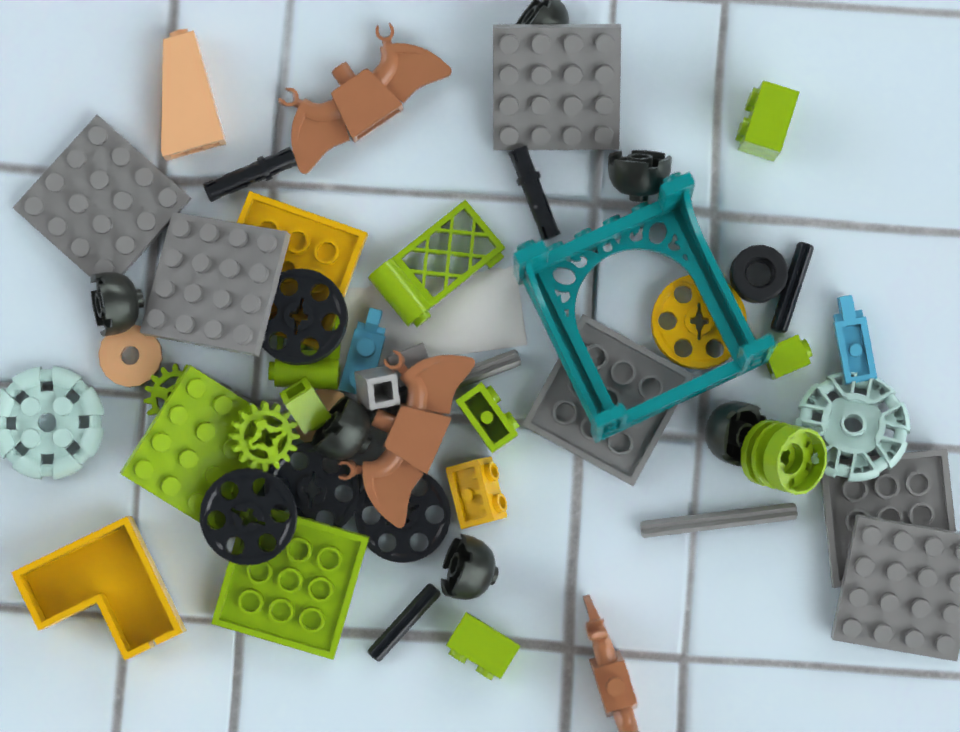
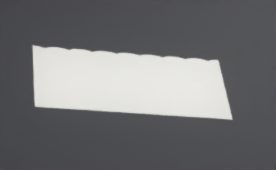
(473, 318)

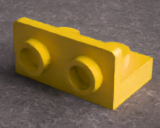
(476, 492)

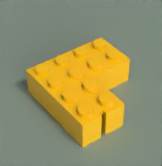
(106, 570)

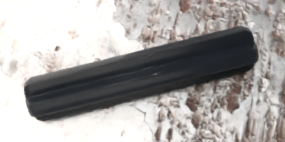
(792, 288)
(404, 622)

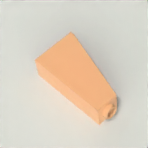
(188, 105)

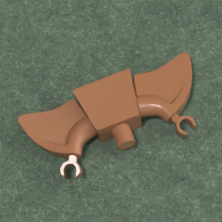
(361, 100)
(412, 432)
(610, 673)

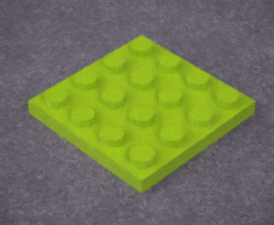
(192, 447)
(298, 594)

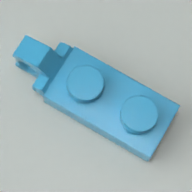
(853, 342)
(364, 349)

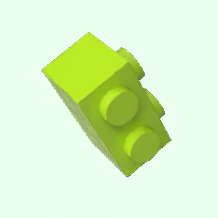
(487, 418)

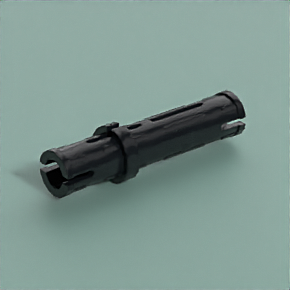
(250, 174)
(534, 193)

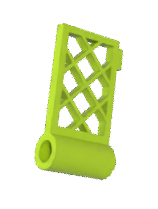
(405, 291)
(321, 375)

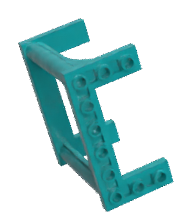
(535, 268)

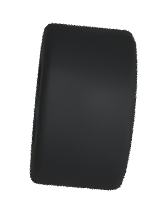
(765, 255)

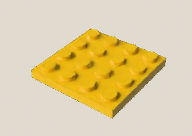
(313, 245)

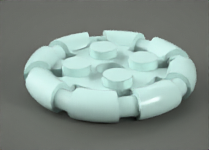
(67, 428)
(861, 443)

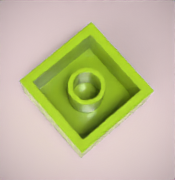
(768, 120)

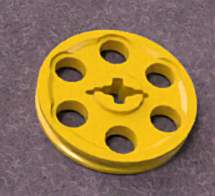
(685, 330)

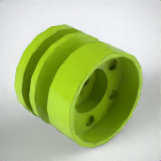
(780, 456)

